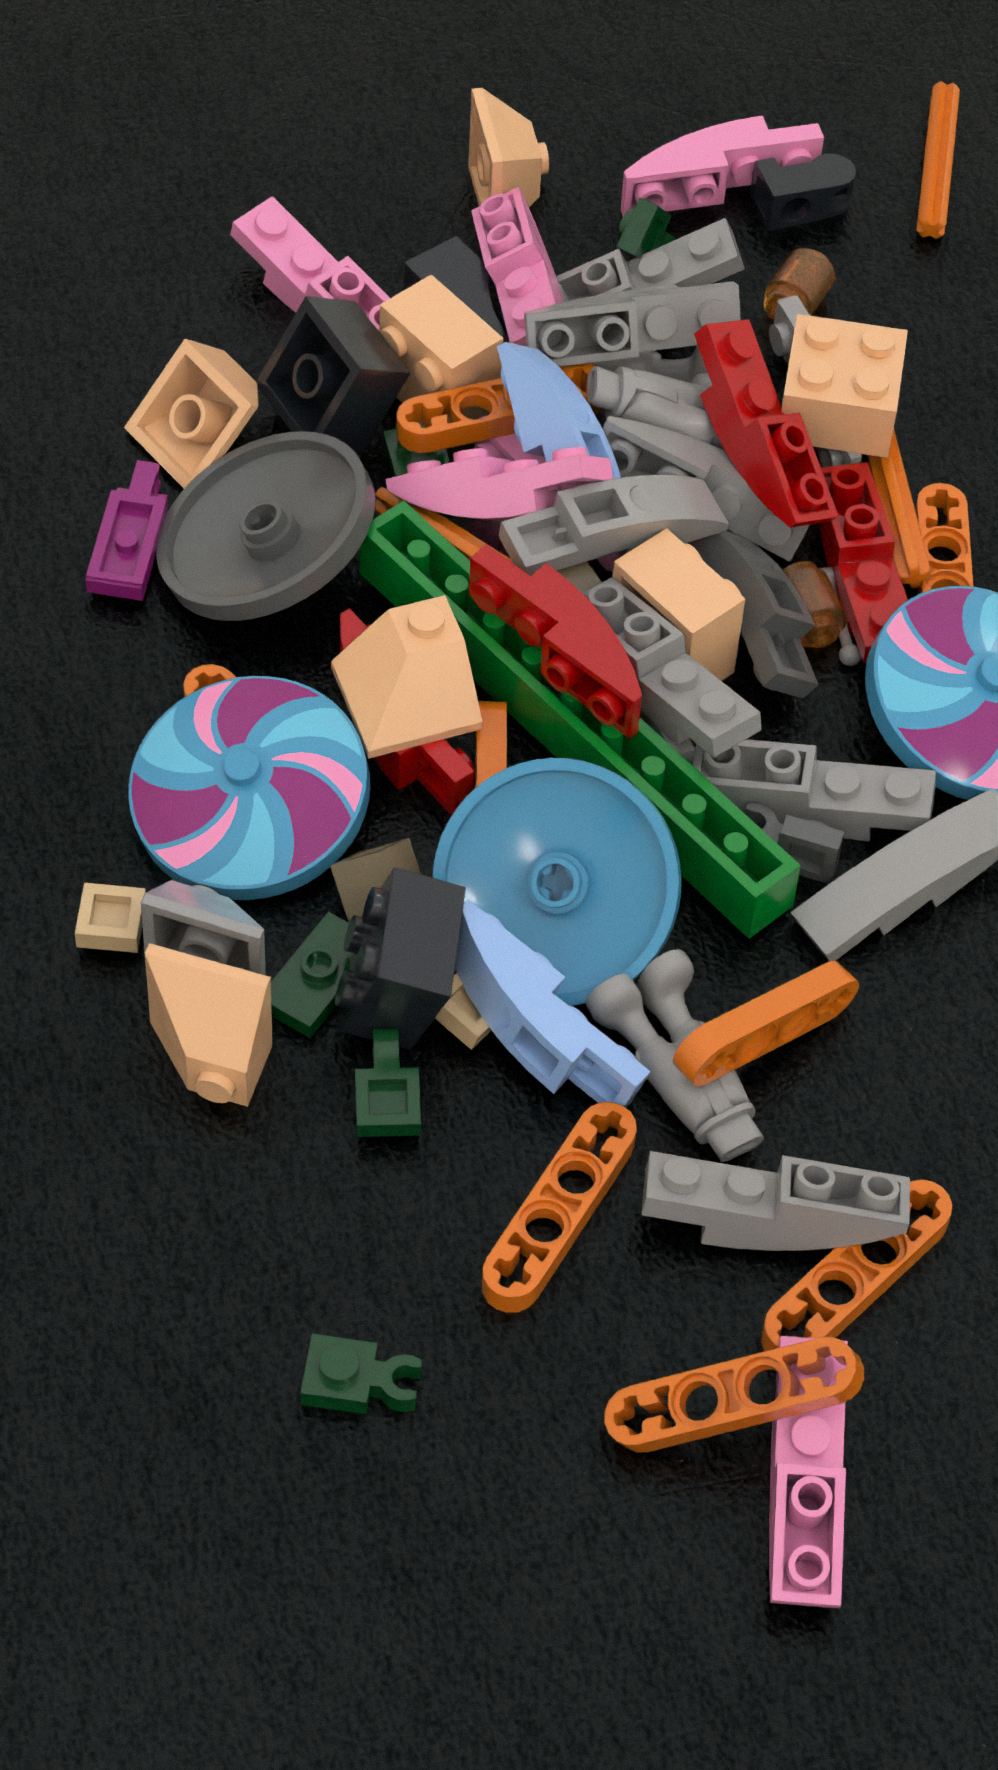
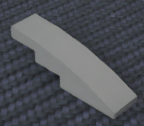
(903, 877)

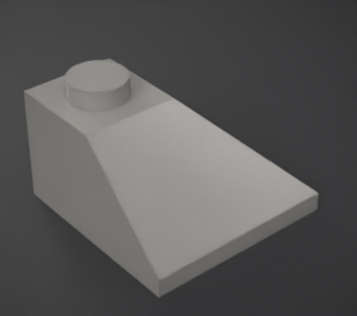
(202, 925)

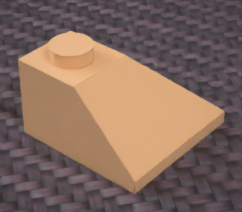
(503, 150)
(194, 410)
(409, 679)
(210, 1022)

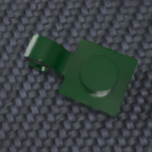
(643, 229)
(387, 1094)

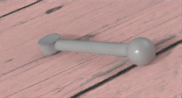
(849, 653)

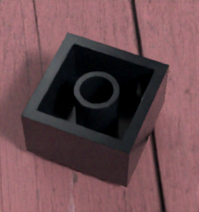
(333, 373)
(401, 956)

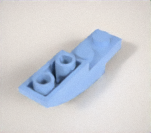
(549, 406)
(519, 1003)

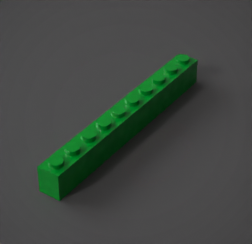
(715, 841)

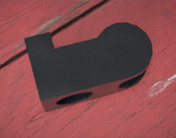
(802, 191)

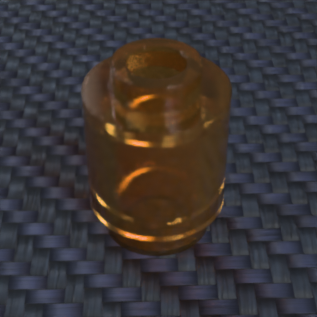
(802, 274)
(820, 601)

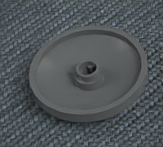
(265, 526)

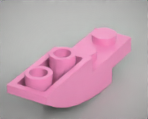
(706, 162)
(515, 259)
(300, 264)
(495, 486)
(807, 1499)

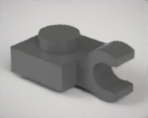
(806, 841)

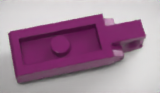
(128, 536)

